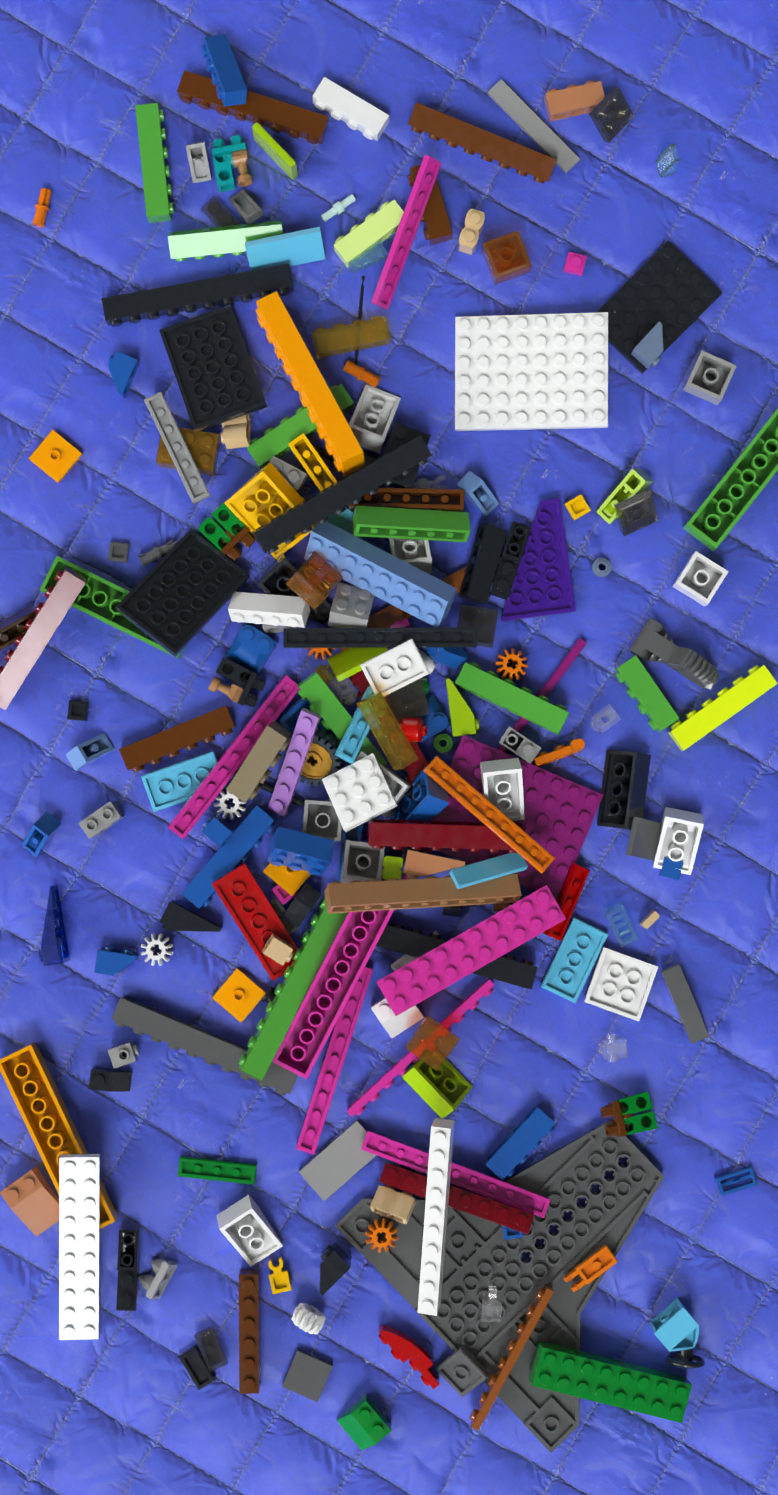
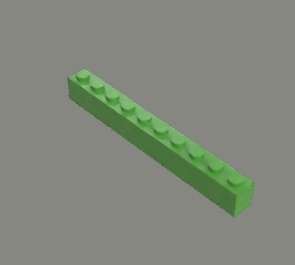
(291, 992)

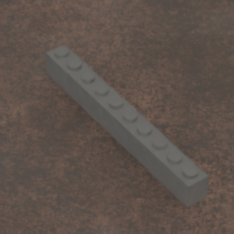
(196, 1042)

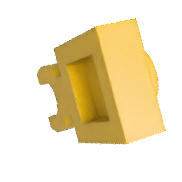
(279, 1278)

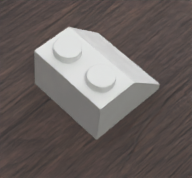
(395, 1024)

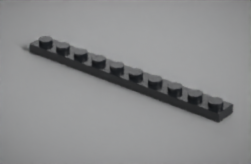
(379, 637)

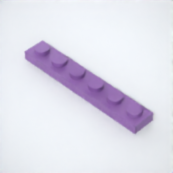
(294, 762)

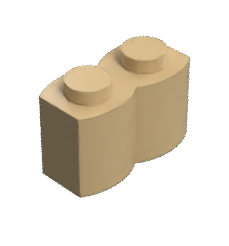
(470, 233)
(236, 432)
(393, 1204)

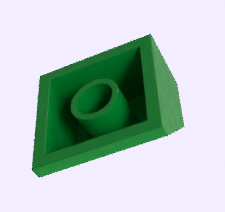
(365, 1423)

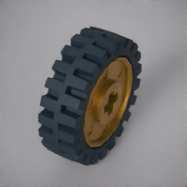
(321, 759)

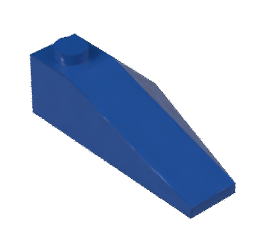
(427, 800)

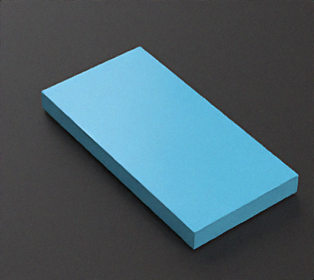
(287, 248)
(178, 781)
(574, 960)

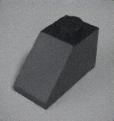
(301, 905)
(110, 1080)

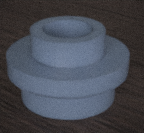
(597, 571)

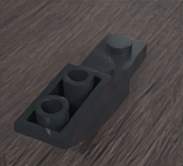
(510, 560)
(128, 1270)

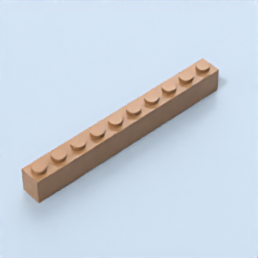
(417, 893)

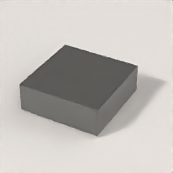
(118, 552)

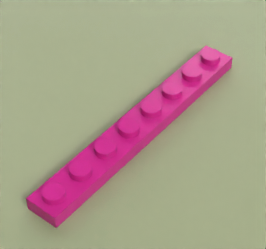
(406, 232)

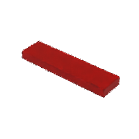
(568, 898)

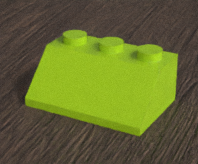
(440, 1088)

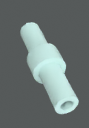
(338, 208)

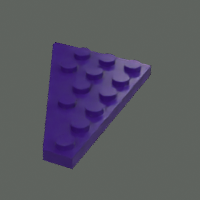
(543, 574)

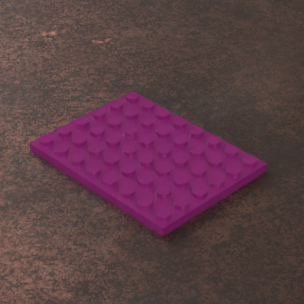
(554, 814)

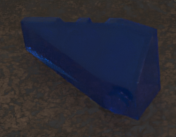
(54, 941)

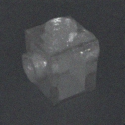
(343, 690)
(610, 716)
(613, 1048)

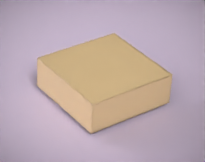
(649, 919)

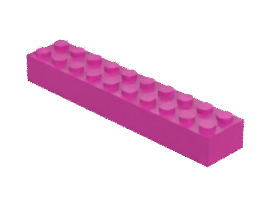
(471, 950)
(330, 990)

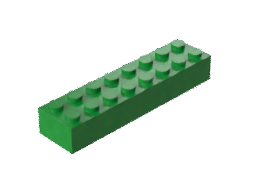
(610, 1381)

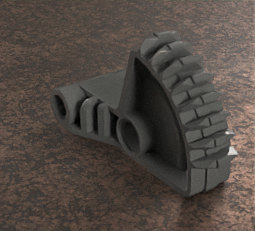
(655, 646)

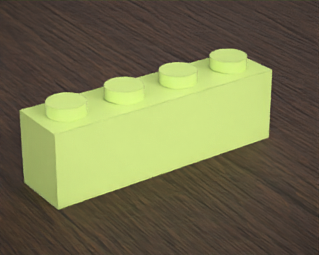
(371, 232)

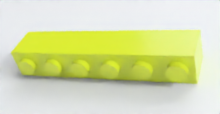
(722, 708)

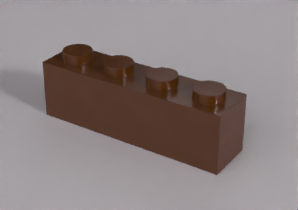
(435, 216)

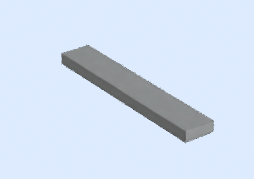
(533, 126)
(177, 448)

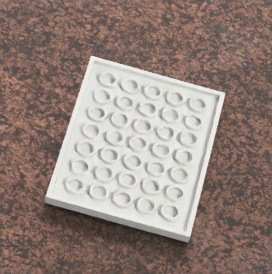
(531, 371)

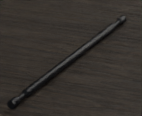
(360, 313)

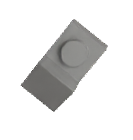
(198, 162)

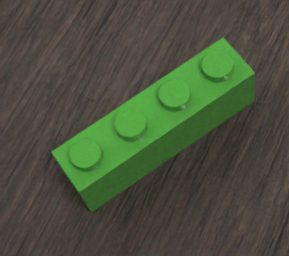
(646, 693)

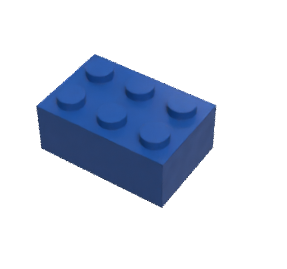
(300, 851)

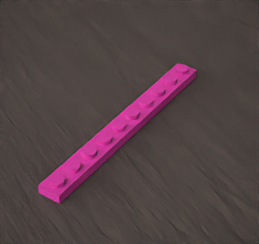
(233, 757)
(332, 1066)
(401, 1066)
(460, 1175)

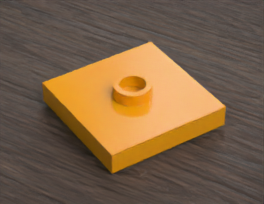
(55, 456)
(286, 878)
(239, 995)

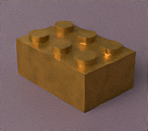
(202, 446)

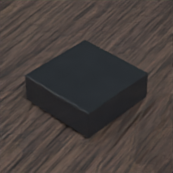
(78, 710)

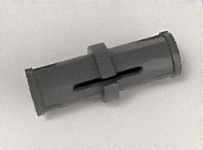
(156, 553)

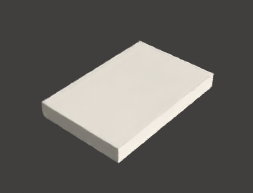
(395, 668)

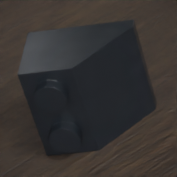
(332, 1266)

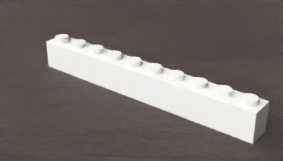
(435, 1216)

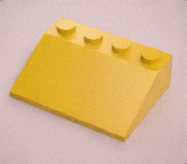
(264, 499)

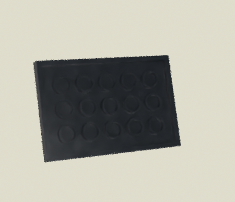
(661, 291)
(213, 368)
(182, 592)

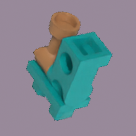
(228, 158)

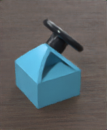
(679, 1333)

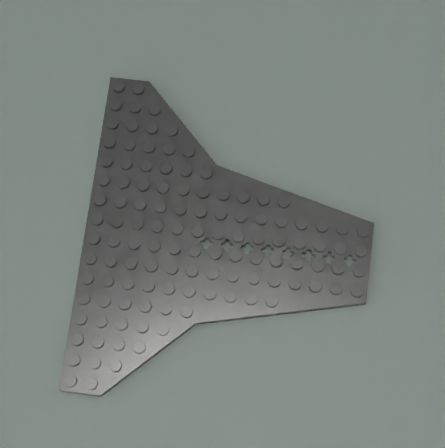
(481, 1257)

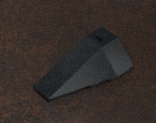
(274, 583)

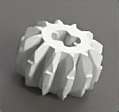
(223, 805)
(162, 945)
(308, 1318)

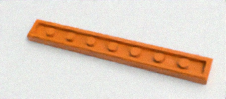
(489, 814)

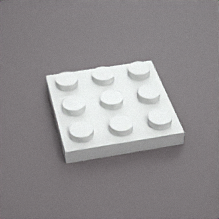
(359, 792)
(621, 984)

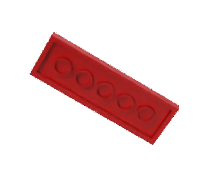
(253, 915)

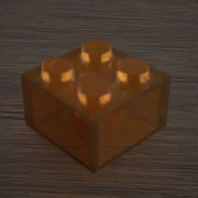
(506, 257)
(314, 580)
(432, 1042)

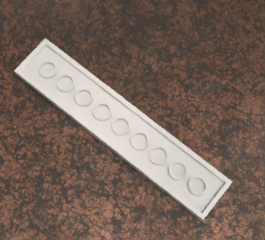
(79, 1246)

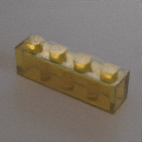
(351, 337)
(387, 731)

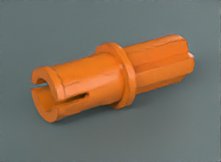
(42, 207)
(361, 373)

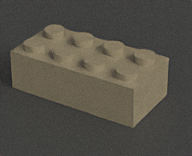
(258, 762)

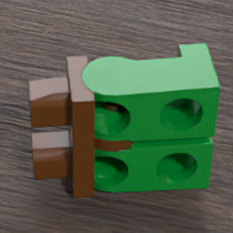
(231, 536)
(623, 1115)

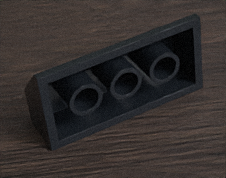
(623, 788)

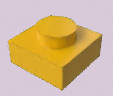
(577, 507)

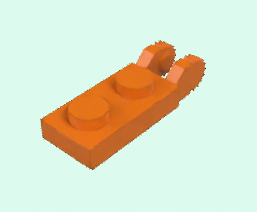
(559, 752)
(591, 1267)

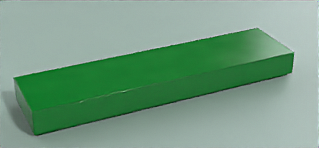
(217, 1170)

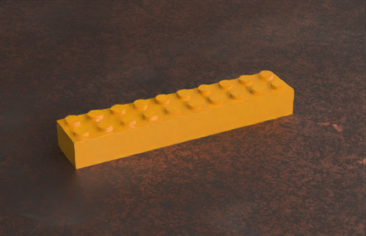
(310, 384)
(47, 1116)

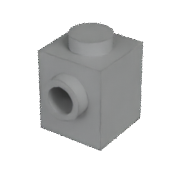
(119, 1059)

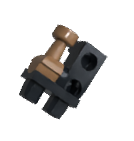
(242, 683)

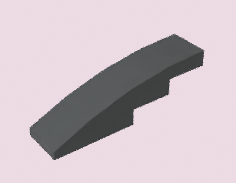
(684, 1003)

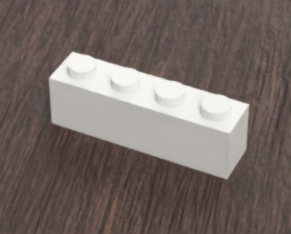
(350, 109)
(268, 609)

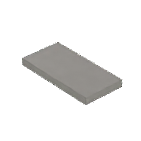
(337, 1161)

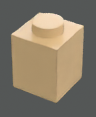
(278, 950)

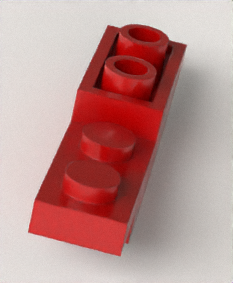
(406, 1348)

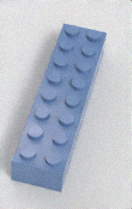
(382, 574)

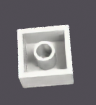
(700, 578)

